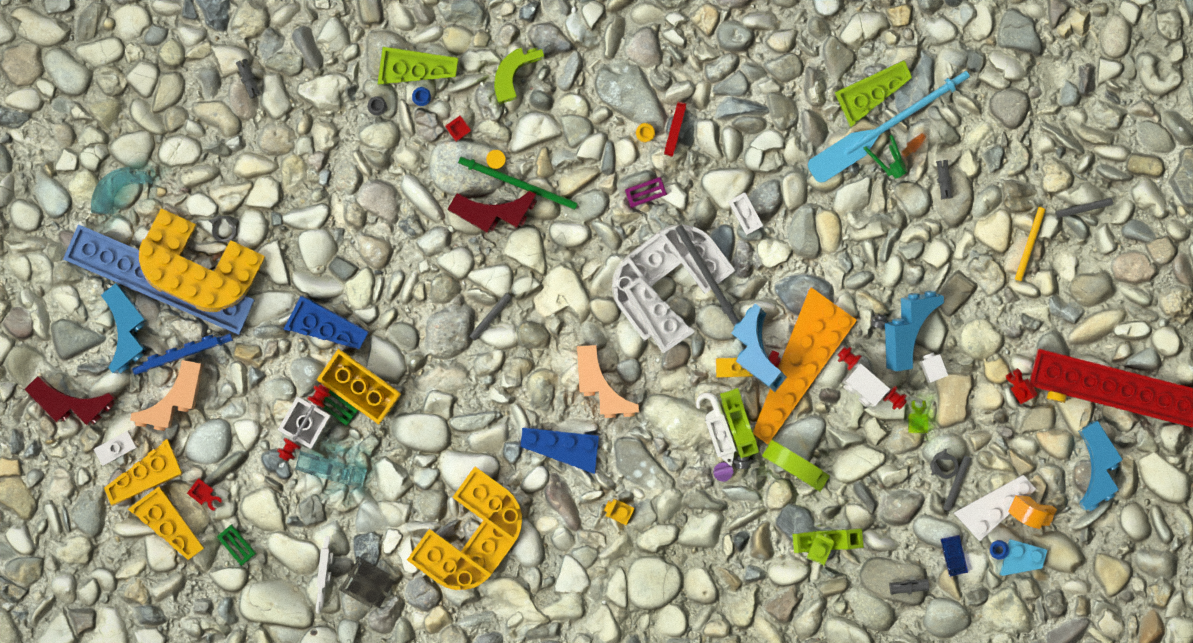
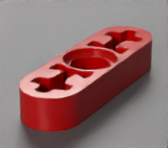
(675, 128)

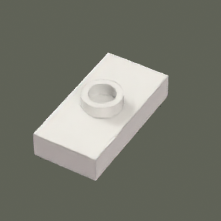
(745, 213)
(115, 448)

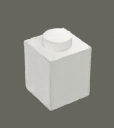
(933, 367)

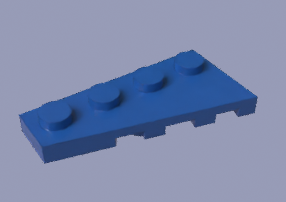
(320, 322)
(569, 448)

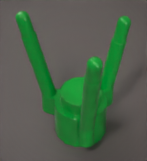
(897, 167)

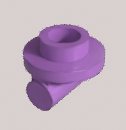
(723, 472)

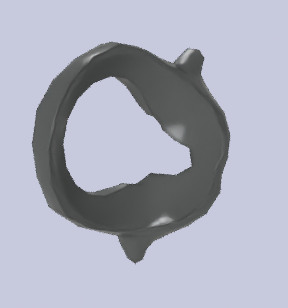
(216, 222)
(943, 456)

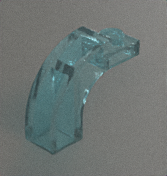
(107, 188)
(330, 469)

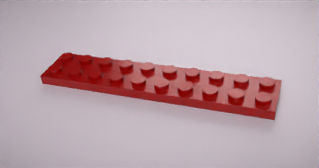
(1113, 387)

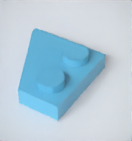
(1022, 558)

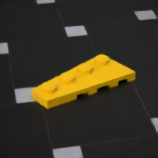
(151, 471)
(163, 517)

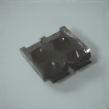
(367, 583)

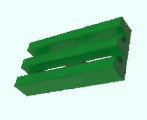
(350, 416)
(236, 544)

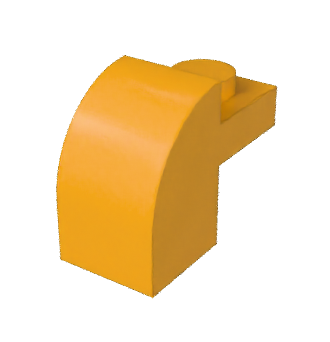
(1031, 513)

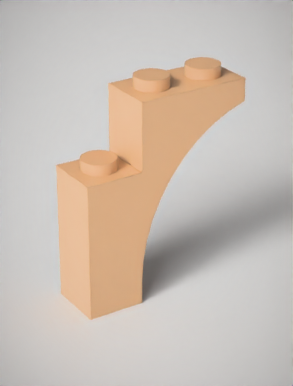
(592, 381)
(182, 395)

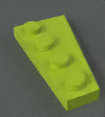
(408, 65)
(869, 92)

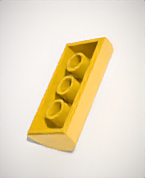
(359, 386)

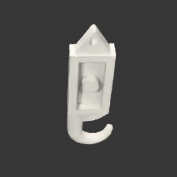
(718, 428)
(324, 576)

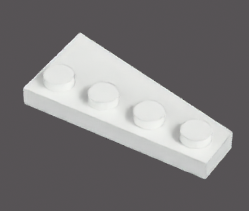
(657, 316)
(988, 511)

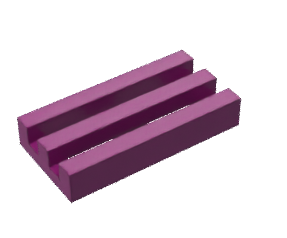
(630, 198)

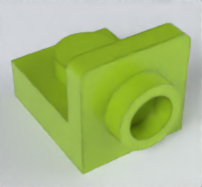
(820, 548)

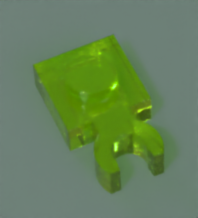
(918, 421)

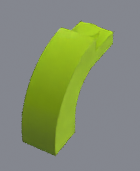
(507, 70)
(739, 423)
(796, 465)
(844, 539)

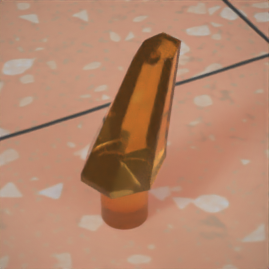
(913, 145)

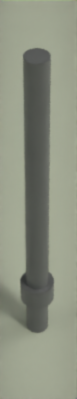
(726, 306)

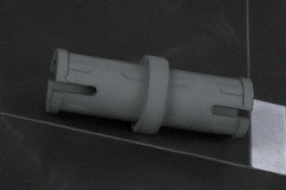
(248, 78)
(944, 179)
(909, 586)

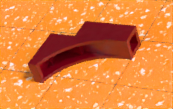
(485, 215)
(60, 405)

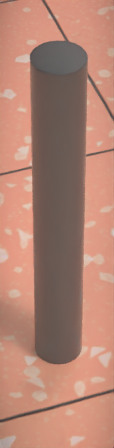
(1083, 208)
(490, 316)
(957, 483)

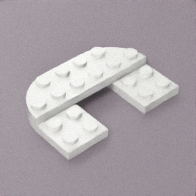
(659, 257)

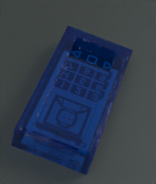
(954, 555)

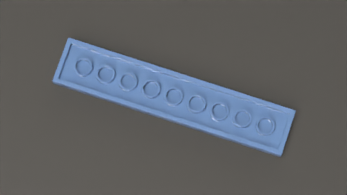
(122, 265)

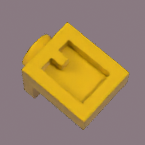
(618, 511)

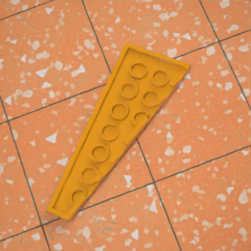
(812, 342)

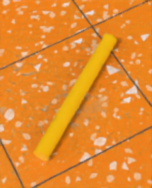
(1030, 243)

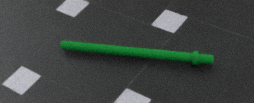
(471, 164)

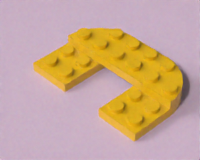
(189, 281)
(486, 546)

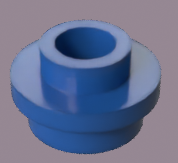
(993, 549)

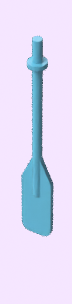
(850, 148)

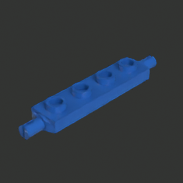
(174, 354)

